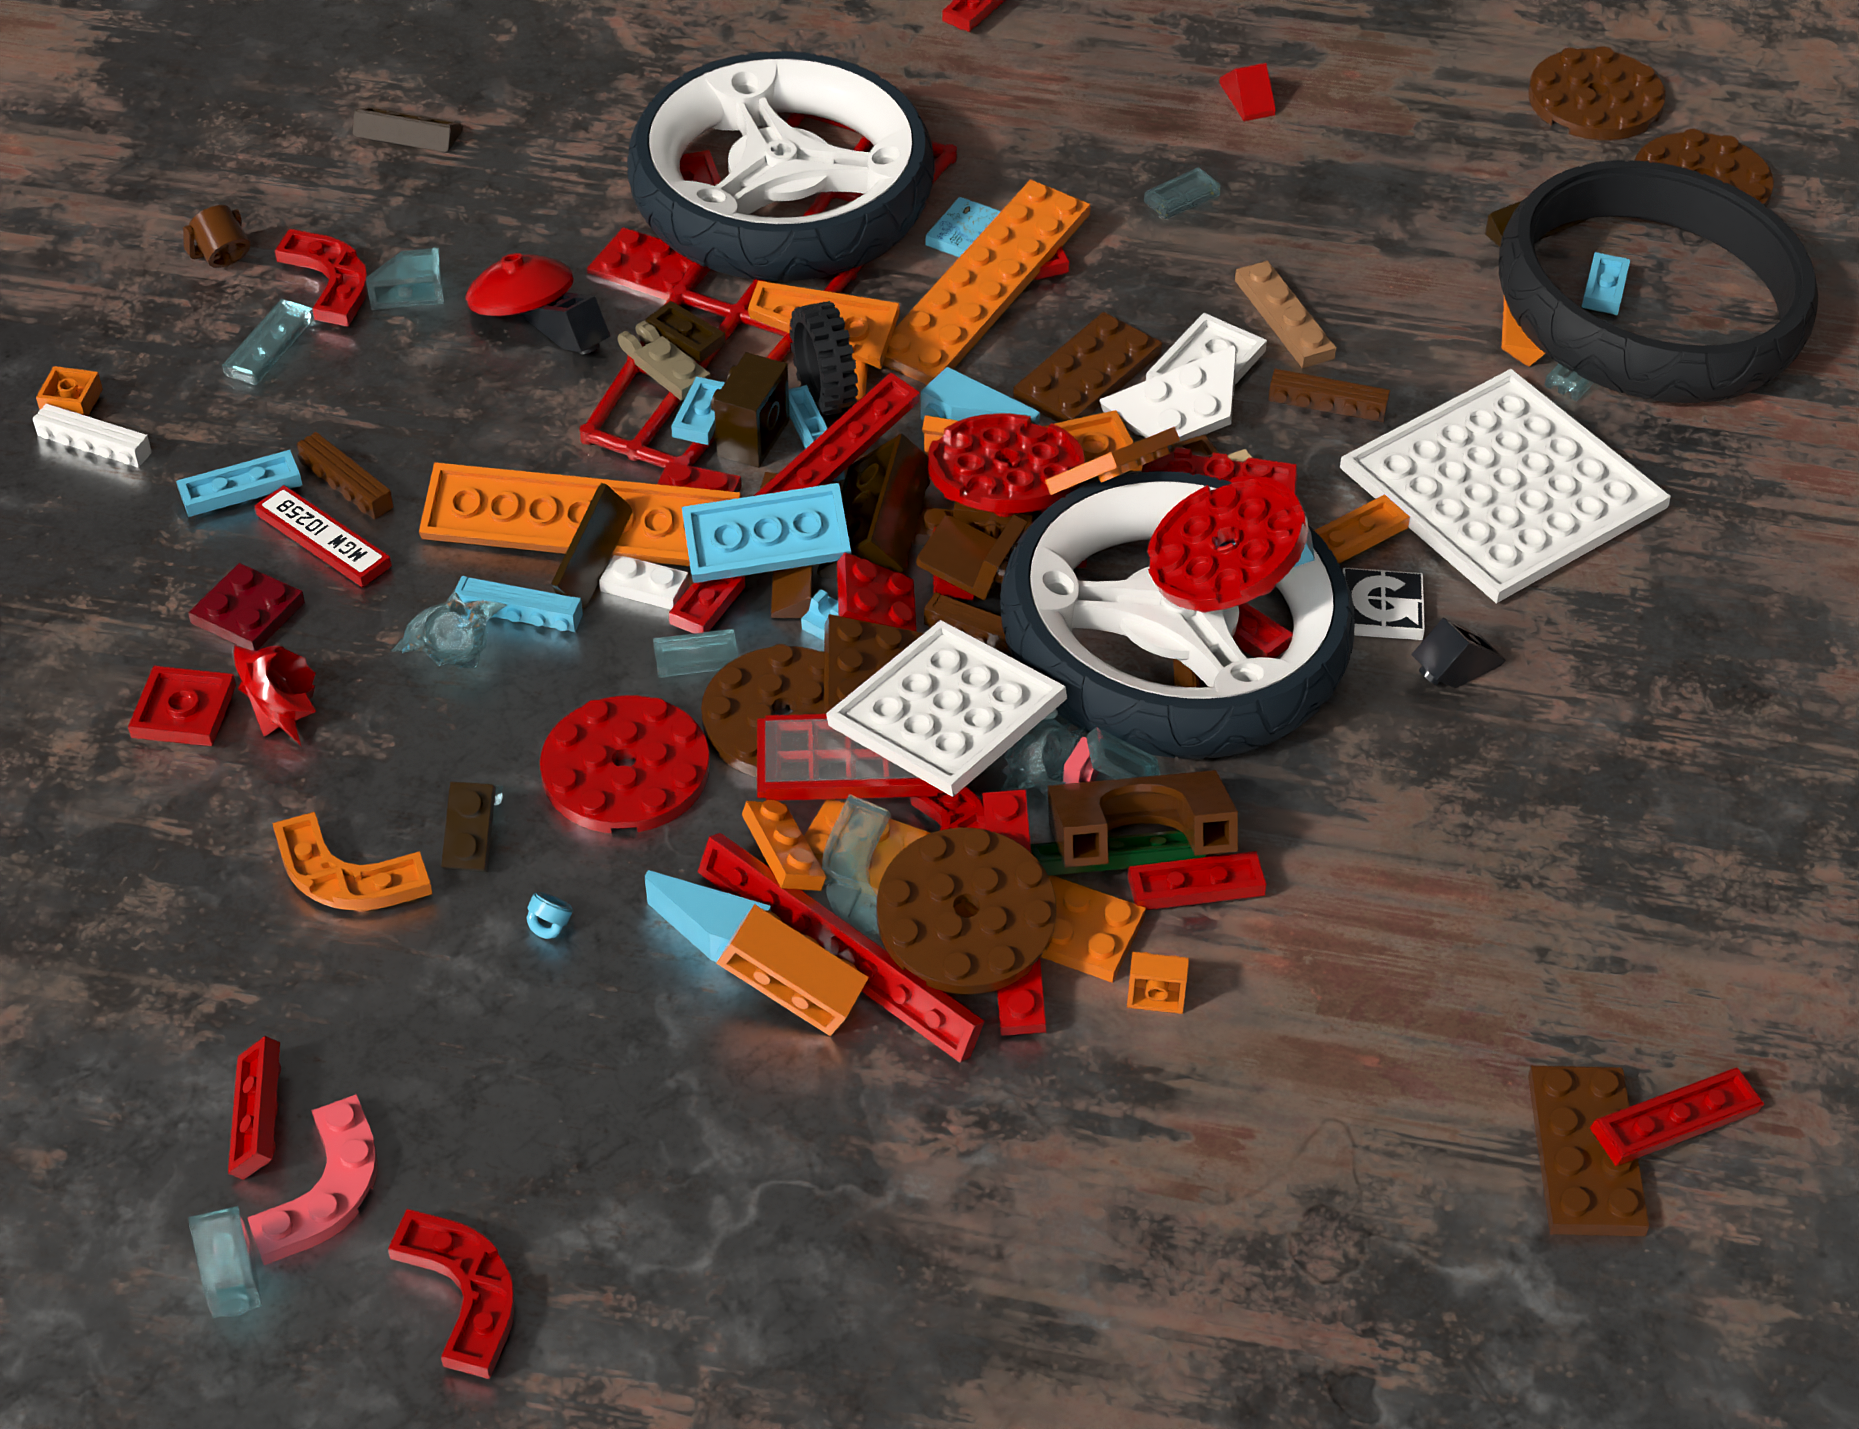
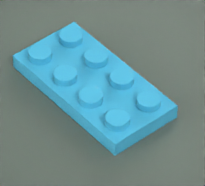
(765, 532)

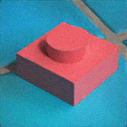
(1079, 766)

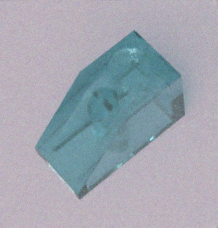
(407, 280)
(225, 1262)

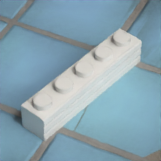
(92, 435)

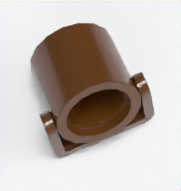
(217, 236)

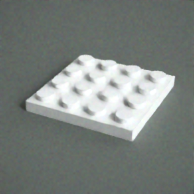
(946, 707)

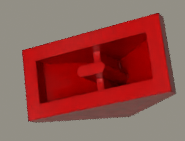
(1250, 91)

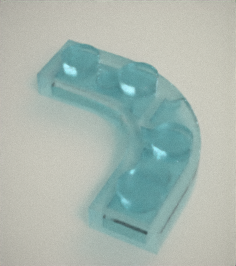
(848, 861)

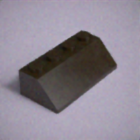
(883, 504)

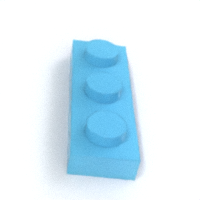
(238, 483)

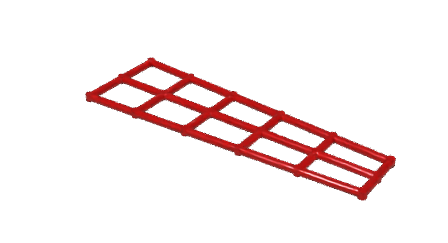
(734, 315)

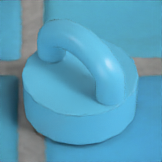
(550, 909)

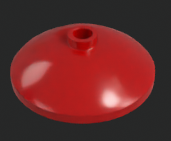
(518, 285)

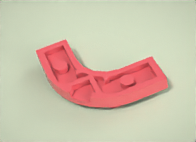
(335, 1197)

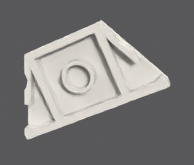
(1189, 397)

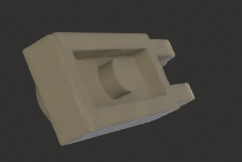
(662, 359)

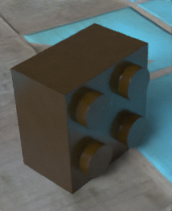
(751, 409)

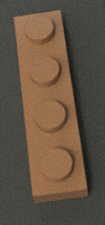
(1285, 314)

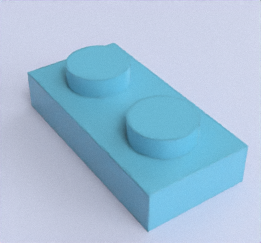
(1605, 283)
(695, 418)

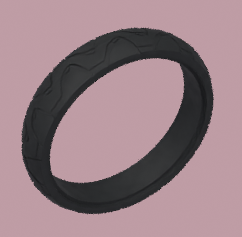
(1643, 364)

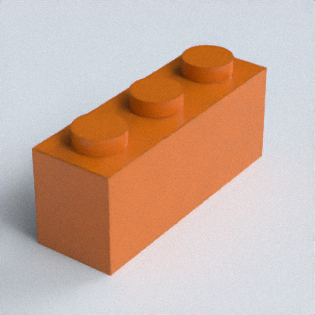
(792, 970)

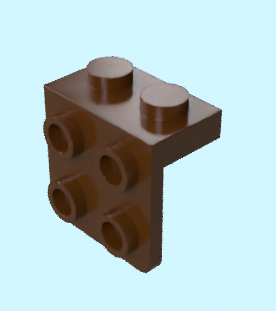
(969, 555)

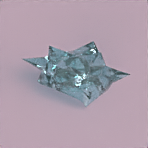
(450, 631)
(1040, 756)

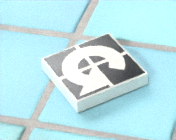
(1387, 603)

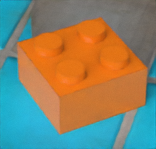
(70, 390)
(1157, 982)

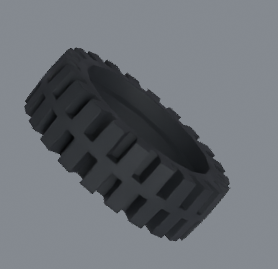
(824, 357)

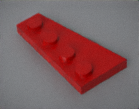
(1224, 468)

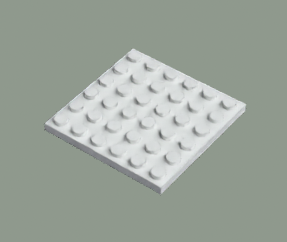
(1505, 484)

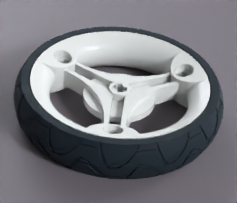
(781, 164)
(1245, 698)

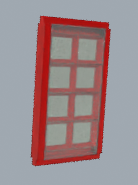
(812, 761)

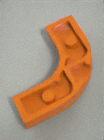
(342, 883)

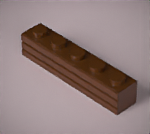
(1329, 395)
(345, 475)
(968, 619)

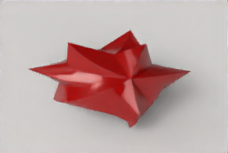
(277, 687)

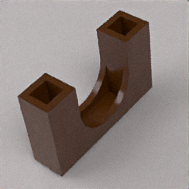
(1186, 801)

